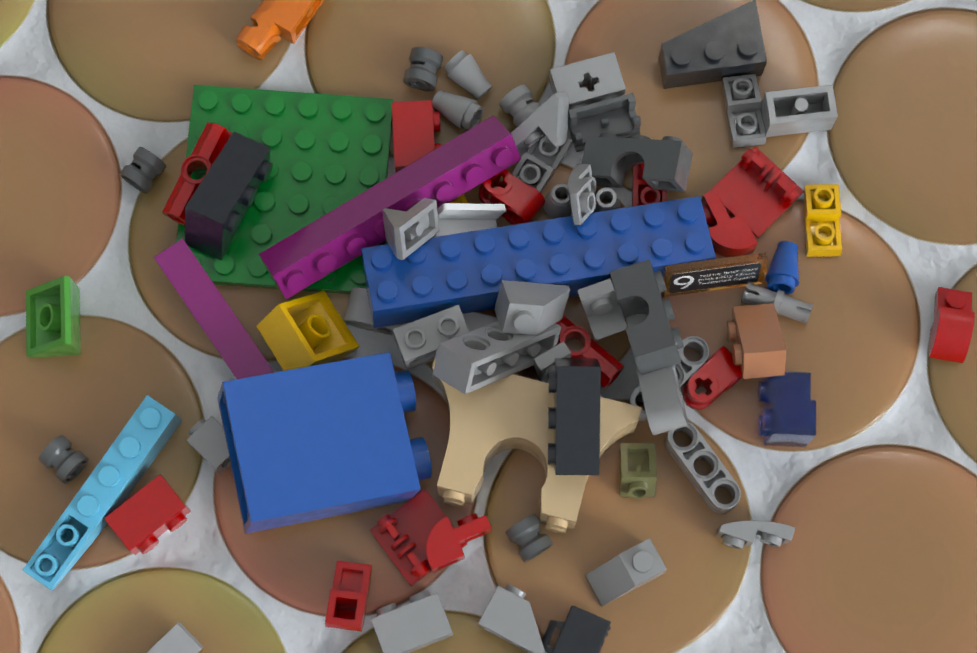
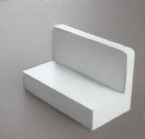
(467, 217)

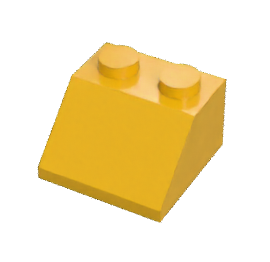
(307, 332)

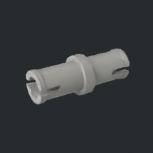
(783, 304)

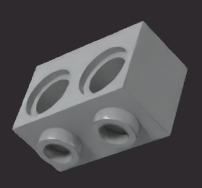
(422, 337)

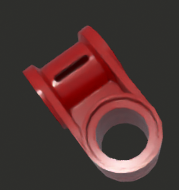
(520, 199)
(715, 376)

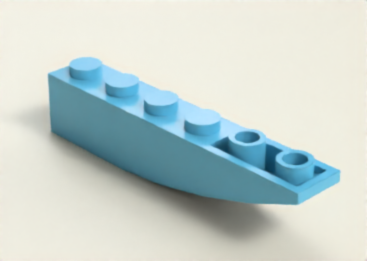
(103, 491)

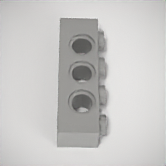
(489, 355)

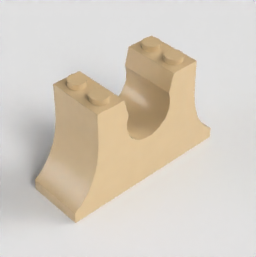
(515, 416)

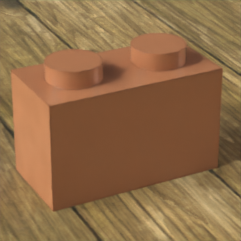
(757, 341)

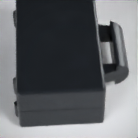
(579, 634)

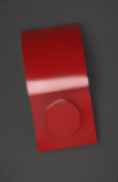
(728, 236)
(952, 325)
(444, 542)
(348, 596)

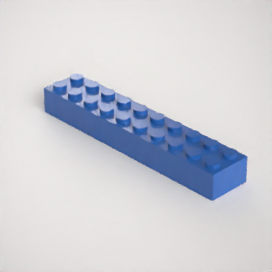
(470, 265)

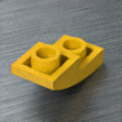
(822, 219)

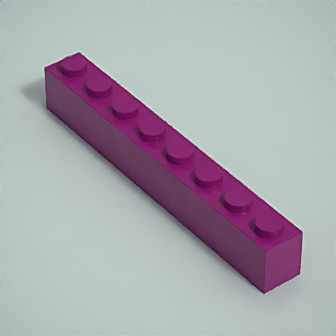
(359, 222)

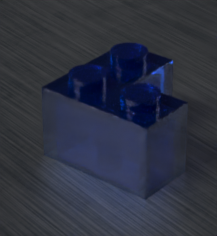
(787, 411)

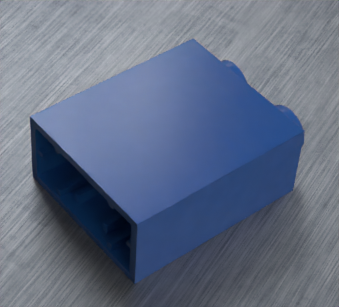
(321, 441)

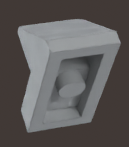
(550, 118)
(412, 228)
(602, 309)

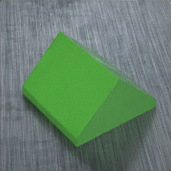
(53, 319)

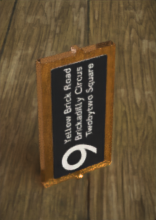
(715, 274)

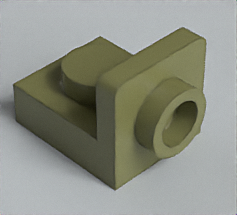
(638, 470)

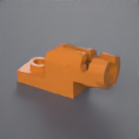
(274, 20)

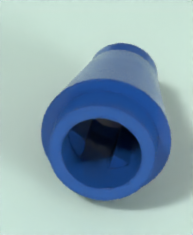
(784, 270)

